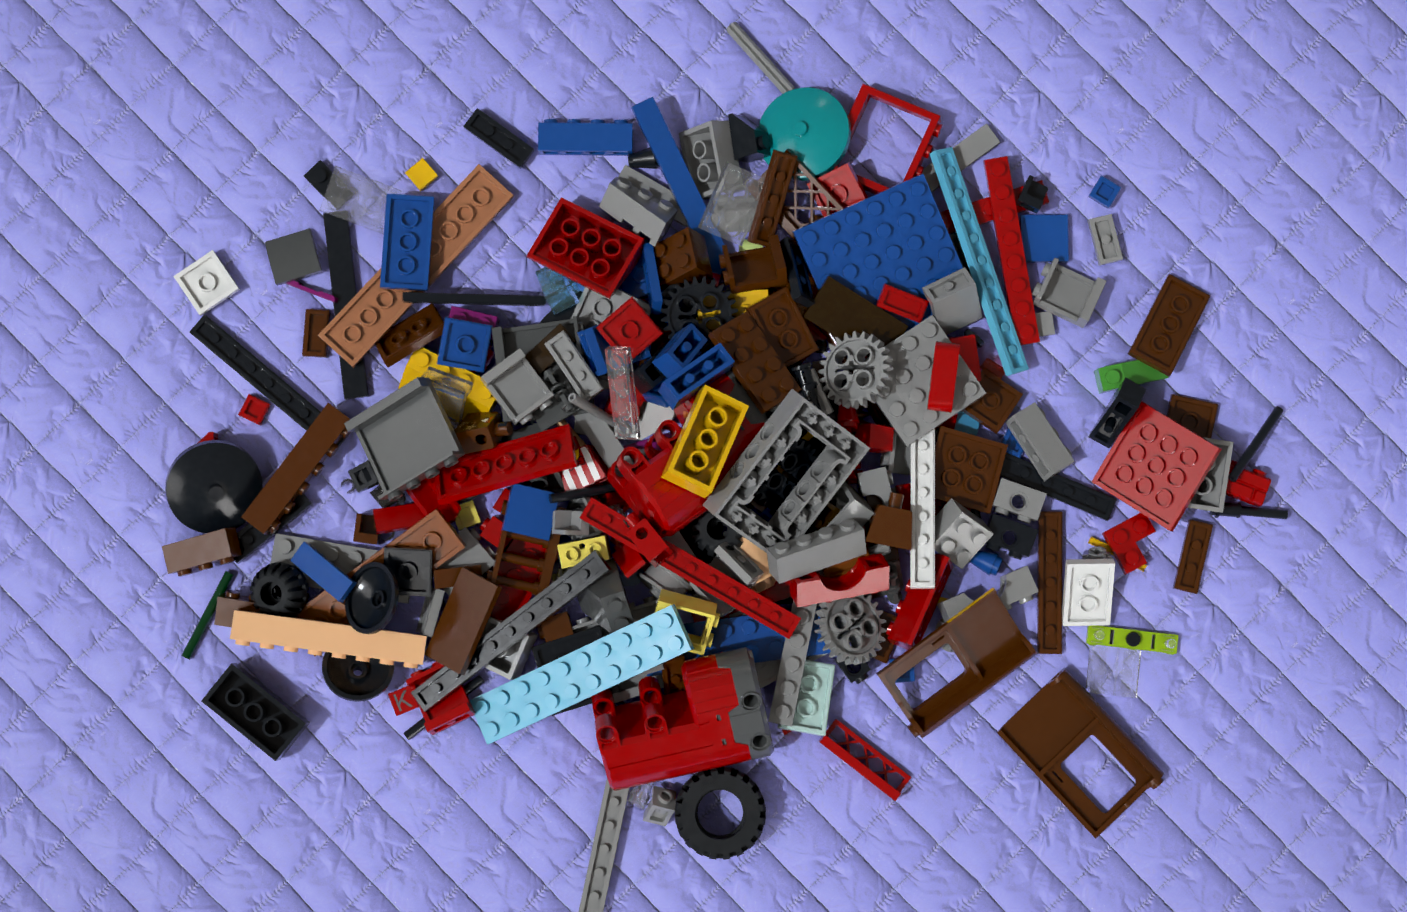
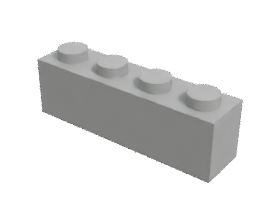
(816, 550)

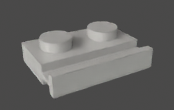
(430, 612)

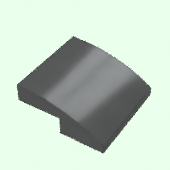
(293, 257)

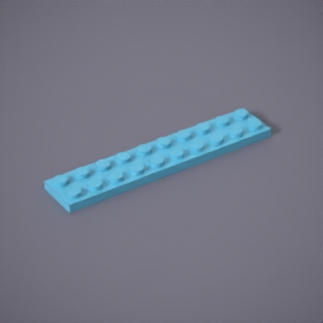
(581, 674)

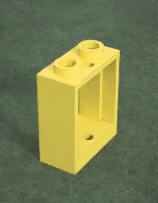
(573, 551)
(695, 606)

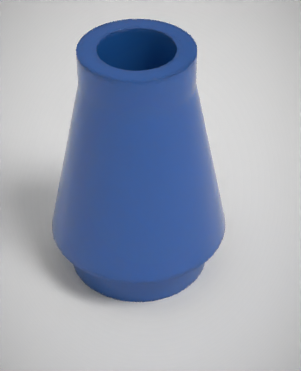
(987, 562)

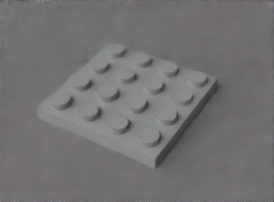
(908, 391)

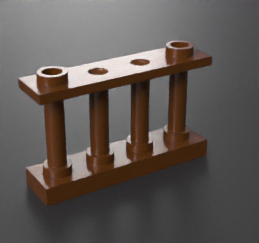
(543, 565)

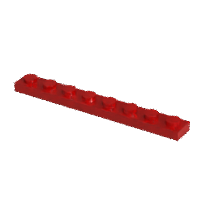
(1011, 249)

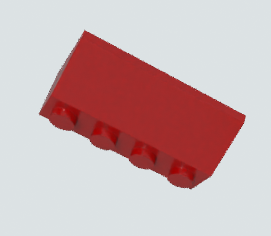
(918, 607)

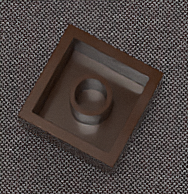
(682, 257)

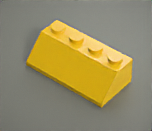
(479, 398)

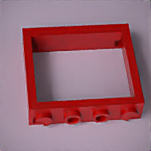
(925, 146)

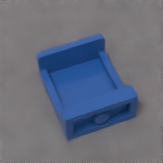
(594, 350)

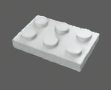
(1088, 592)

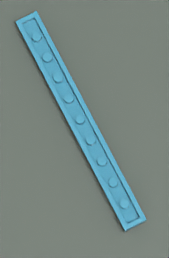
(979, 261)

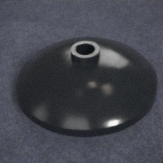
(373, 598)
(344, 683)

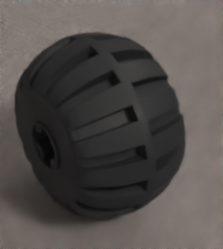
(707, 539)
(279, 590)

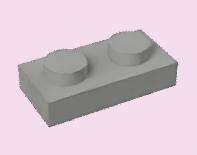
(1105, 239)

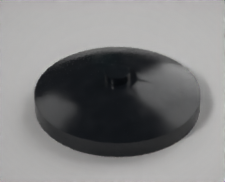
(212, 485)

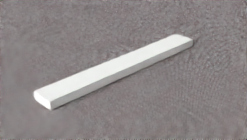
(923, 513)

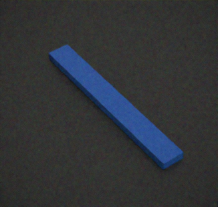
(676, 174)

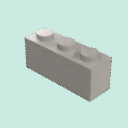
(1040, 441)

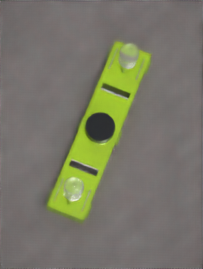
(1132, 639)

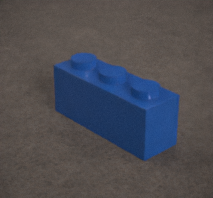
(695, 375)

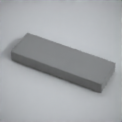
(574, 366)

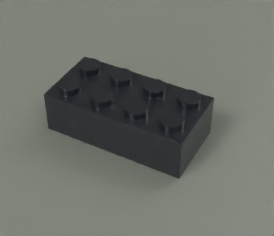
(255, 711)

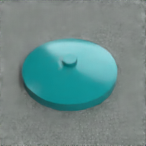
(810, 126)

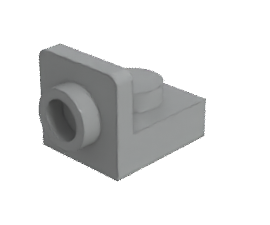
(661, 806)

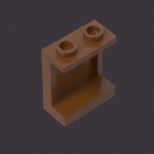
(754, 267)

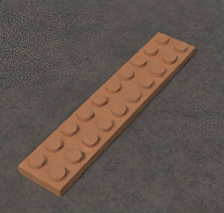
(455, 226)

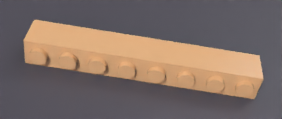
(327, 637)

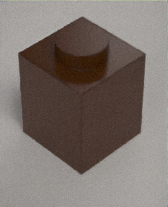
(556, 627)

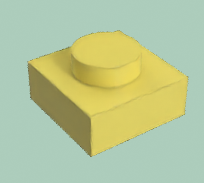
(468, 515)

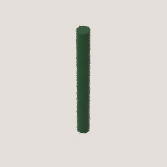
(207, 615)

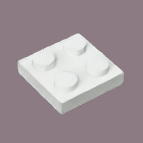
(206, 283)

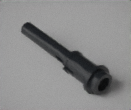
(1237, 510)

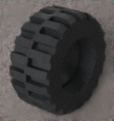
(720, 845)

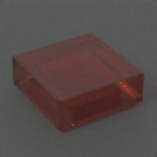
(993, 367)

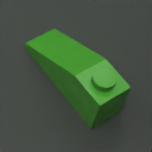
(1112, 376)

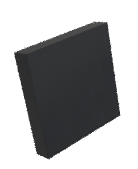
(412, 569)

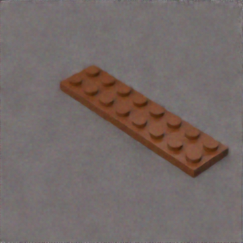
(429, 532)

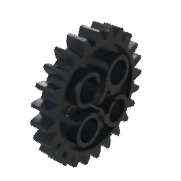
(696, 293)
(778, 487)

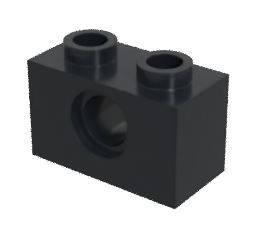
(1023, 535)

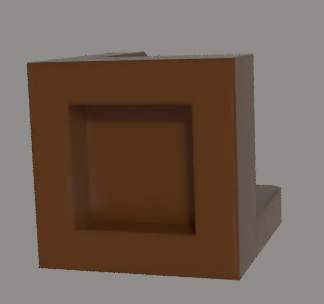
(365, 530)

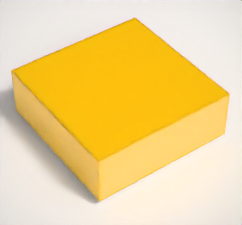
(421, 174)

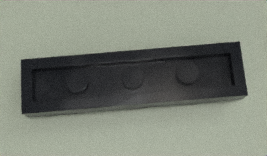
(251, 538)

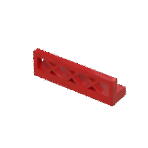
(860, 767)

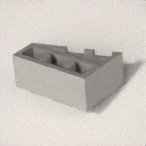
(639, 209)

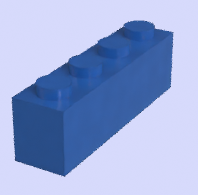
(585, 138)

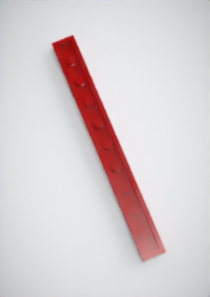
(699, 573)

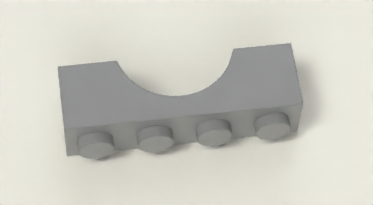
(1013, 587)

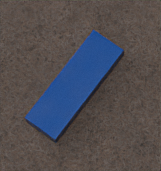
(651, 279)
(323, 572)

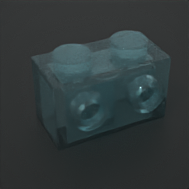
(557, 290)

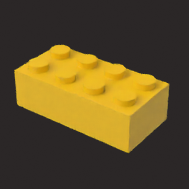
(705, 441)

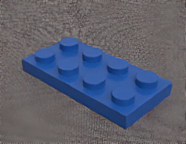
(407, 242)

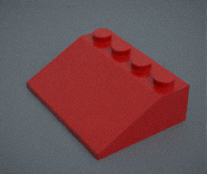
(586, 248)

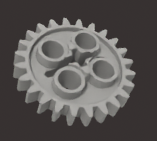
(855, 391)
(863, 643)

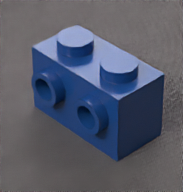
(680, 350)

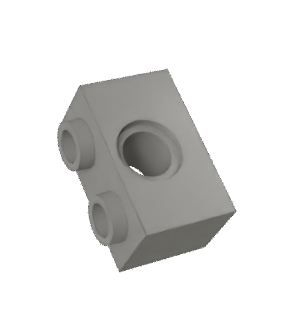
(1032, 500)

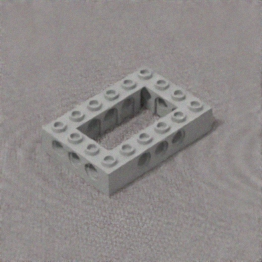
(760, 457)

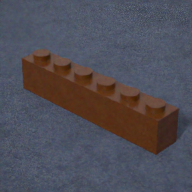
(297, 470)

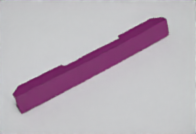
(320, 294)

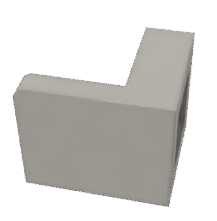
(569, 523)

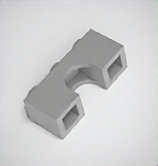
(876, 483)

